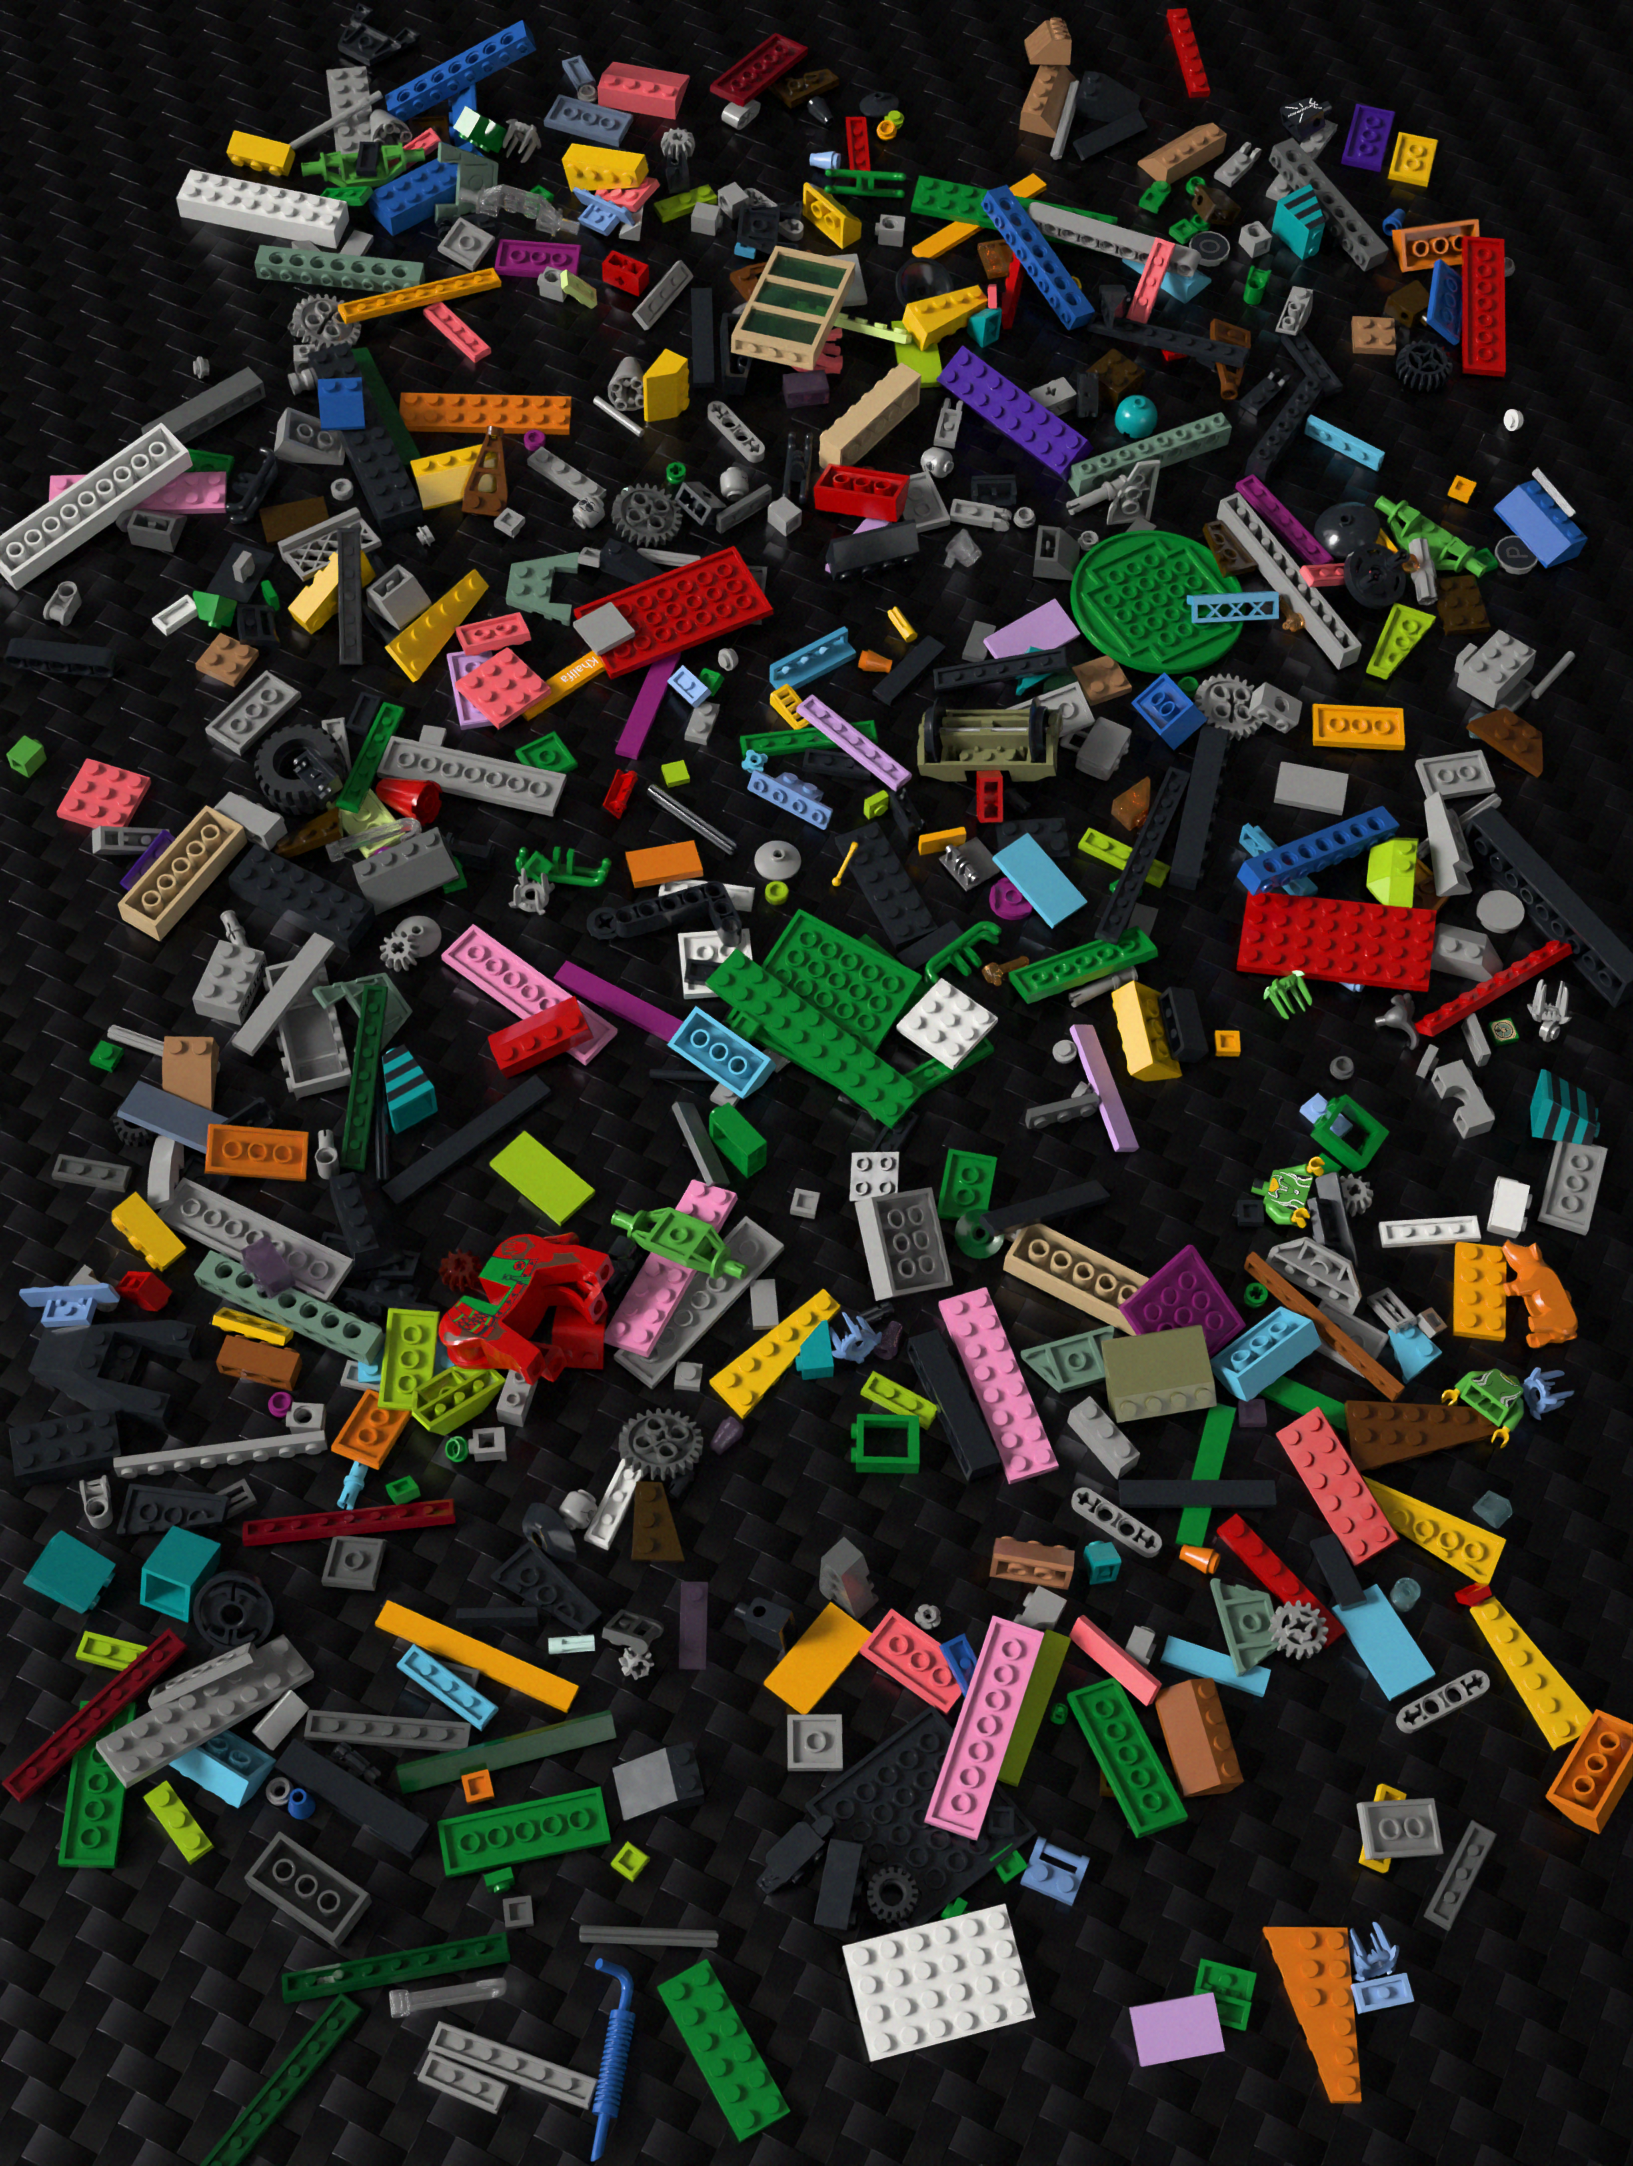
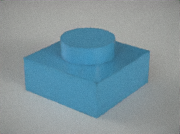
(745, 251)

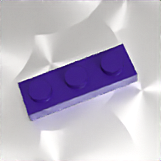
(147, 859)

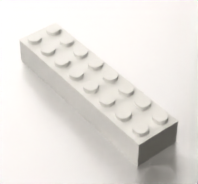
(263, 208)

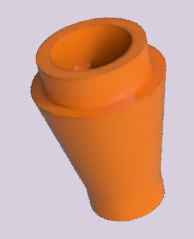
(874, 662)
(1201, 1558)

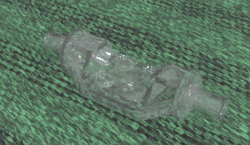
(517, 200)

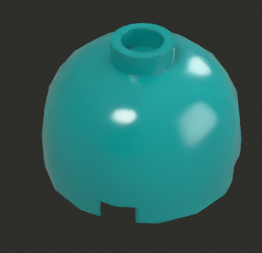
(1136, 416)

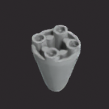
(388, 129)
(627, 386)

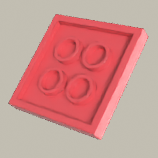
(503, 688)
(103, 796)

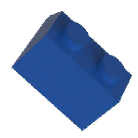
(341, 404)

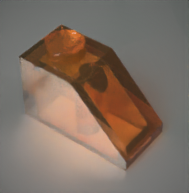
(1133, 805)

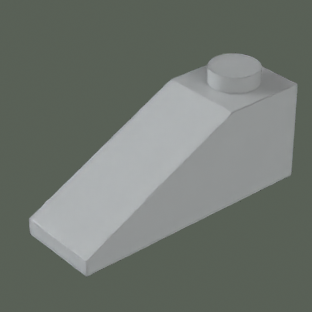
(122, 840)

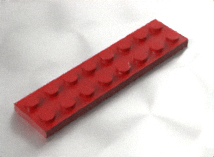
(1483, 306)

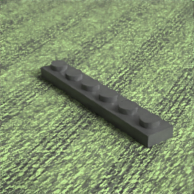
(387, 1731)

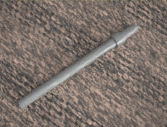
(362, 104)

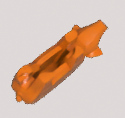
(1543, 1294)

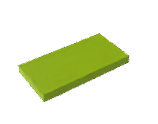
(924, 362)
(542, 1178)
(407, 1356)

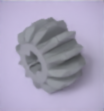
(677, 141)
(404, 943)
(1361, 1194)

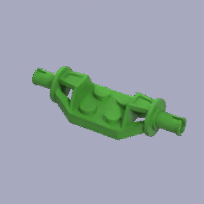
(348, 162)
(1440, 541)
(681, 1240)

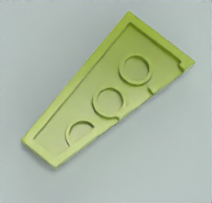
(1400, 635)

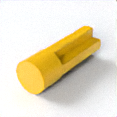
(902, 624)

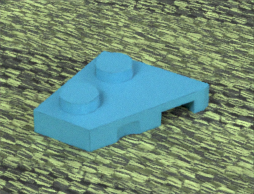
(1412, 1351)

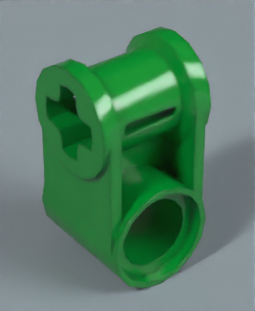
(1256, 285)

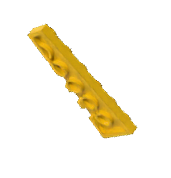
(428, 634)
(760, 1367)
(1444, 1535)
(1544, 1691)

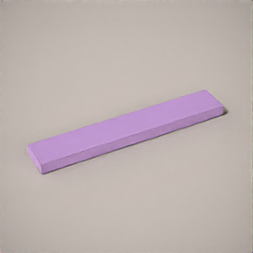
(854, 742)
(1104, 1085)

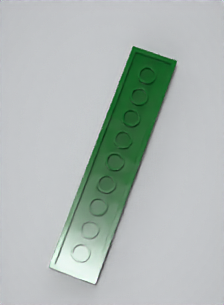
(963, 205)
(814, 1038)

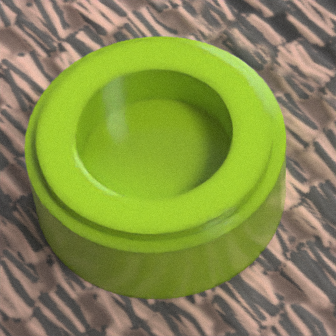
(776, 893)

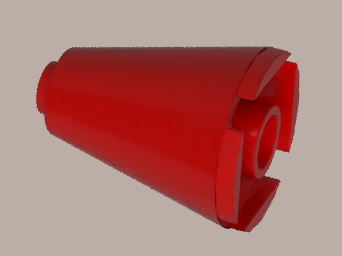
(411, 797)

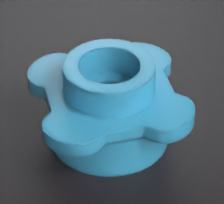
(749, 765)

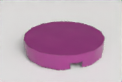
(1009, 901)

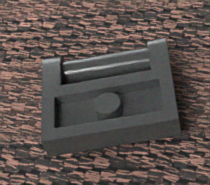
(624, 1629)

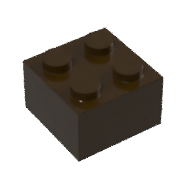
(1117, 378)

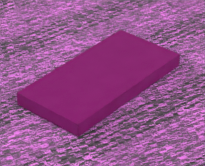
(532, 258)

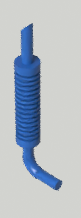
(614, 2056)

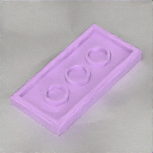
(1042, 628)
(459, 666)

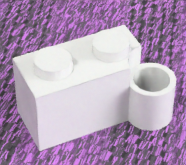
(1509, 1207)

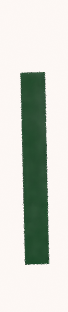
(391, 417)
(364, 1078)
(506, 1751)
(395, 1967)
(285, 2083)

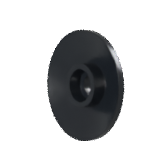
(879, 104)

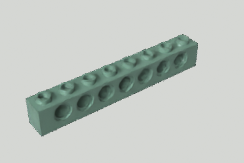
(337, 269)
(1167, 447)
(362, 1348)

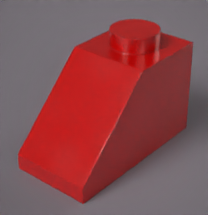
(144, 1290)

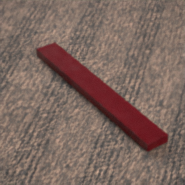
(349, 1522)
(94, 1716)

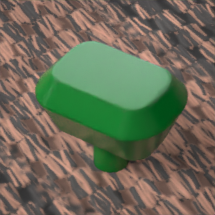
(1059, 1713)

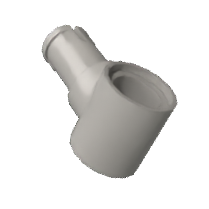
(327, 1156)

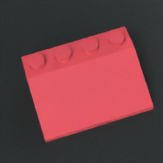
(642, 90)

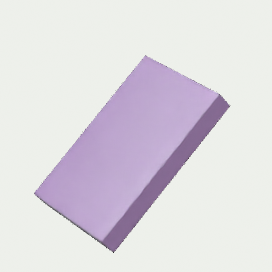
(1176, 2029)

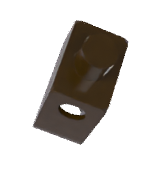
(1215, 206)
(1409, 305)

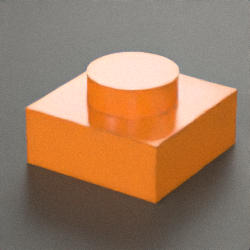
(477, 1787)

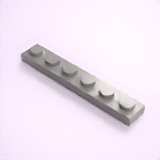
(1312, 146)

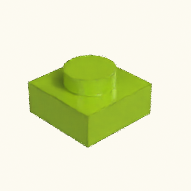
(876, 804)

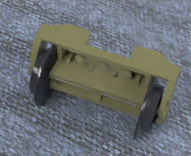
(989, 741)

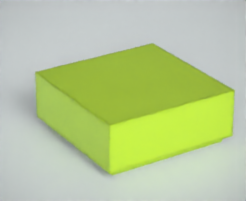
(675, 774)
(630, 1861)

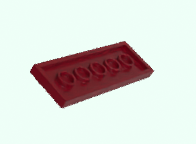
(758, 69)

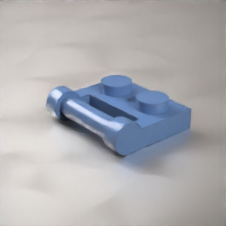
(1050, 1878)

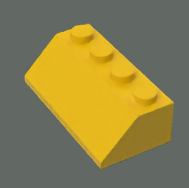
(444, 476)
(1143, 1033)

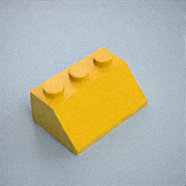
(830, 216)
(666, 387)

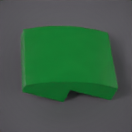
(1231, 1991)

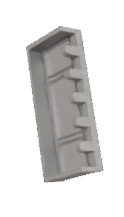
(310, 1039)

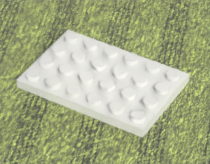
(938, 1982)

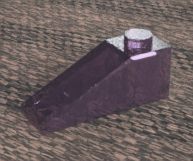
(693, 1625)

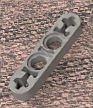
(786, 226)
(736, 431)
(1113, 1525)
(1441, 1699)

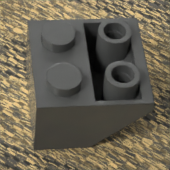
(155, 529)
(1055, 554)

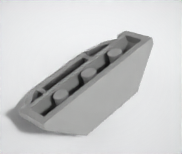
(1464, 953)
(1317, 1271)

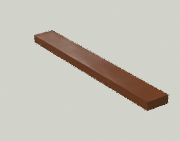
(1325, 1328)

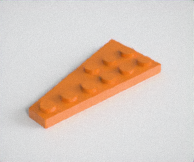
(1320, 1990)

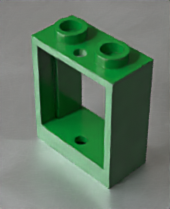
(737, 1139)
(1336, 1146)
(886, 1464)

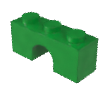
(480, 130)

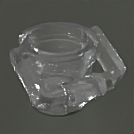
(962, 549)

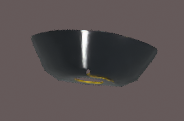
(555, 1535)

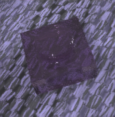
(1252, 1413)

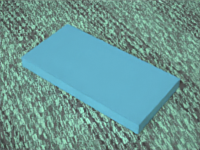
(1039, 880)
(1384, 1644)

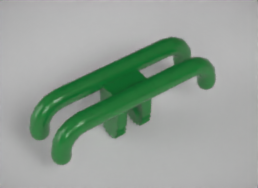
(865, 183)
(565, 873)
(962, 947)

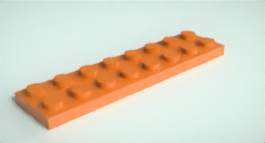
(476, 411)

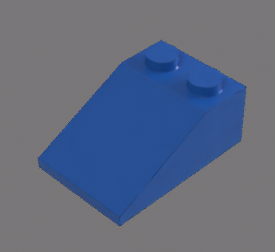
(1169, 711)

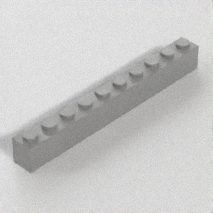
(1286, 579)

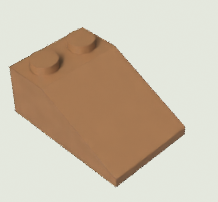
(191, 1069)

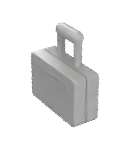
(1101, 749)

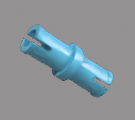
(353, 1484)

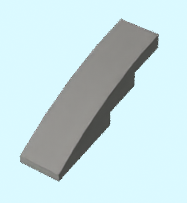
(164, 1171)

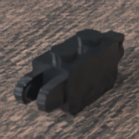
(795, 1853)

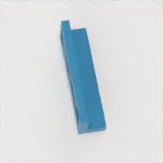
(1229, 598)
(813, 663)
(1257, 843)

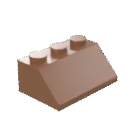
(1032, 1562)

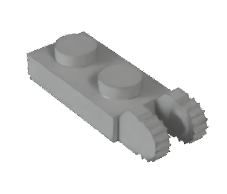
(1237, 165)
(948, 425)
(980, 514)

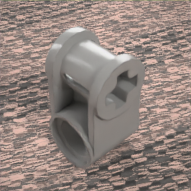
(63, 603)
(96, 1497)

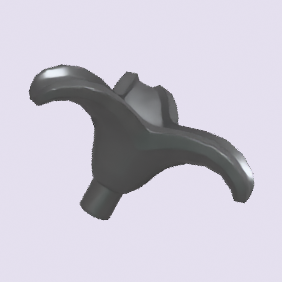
(1400, 1017)

